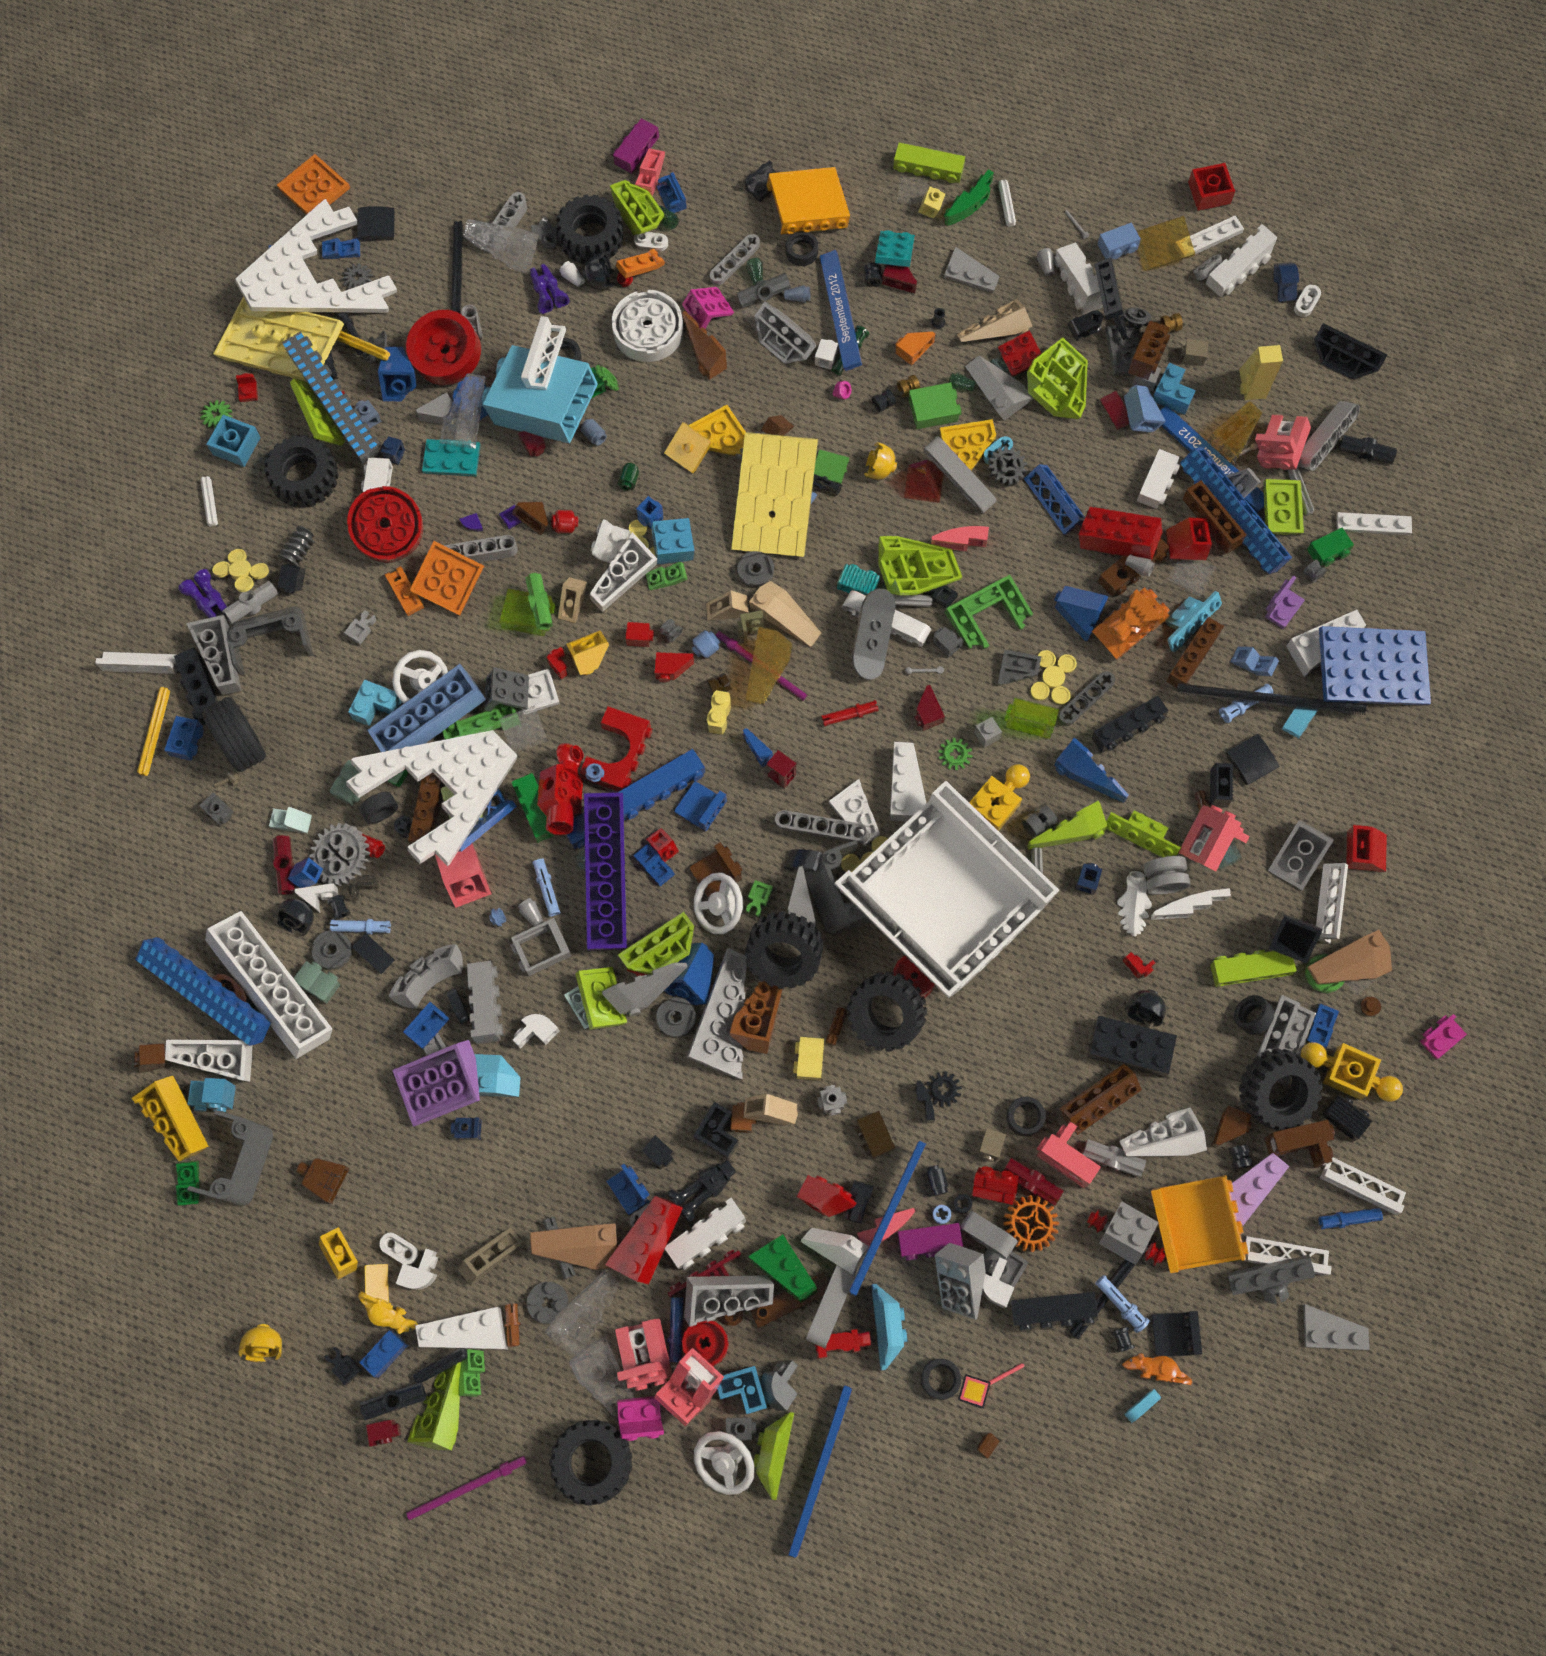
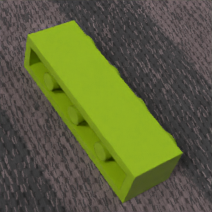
(929, 163)
(1250, 968)

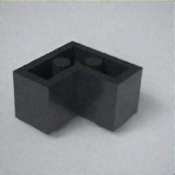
(711, 1132)

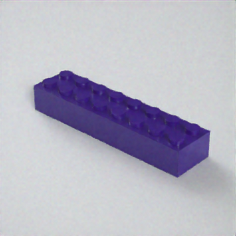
(605, 871)

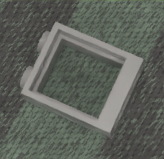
(534, 932)

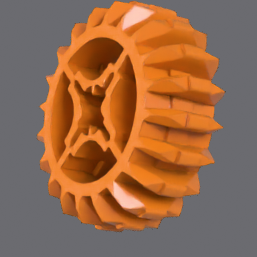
(1040, 1226)

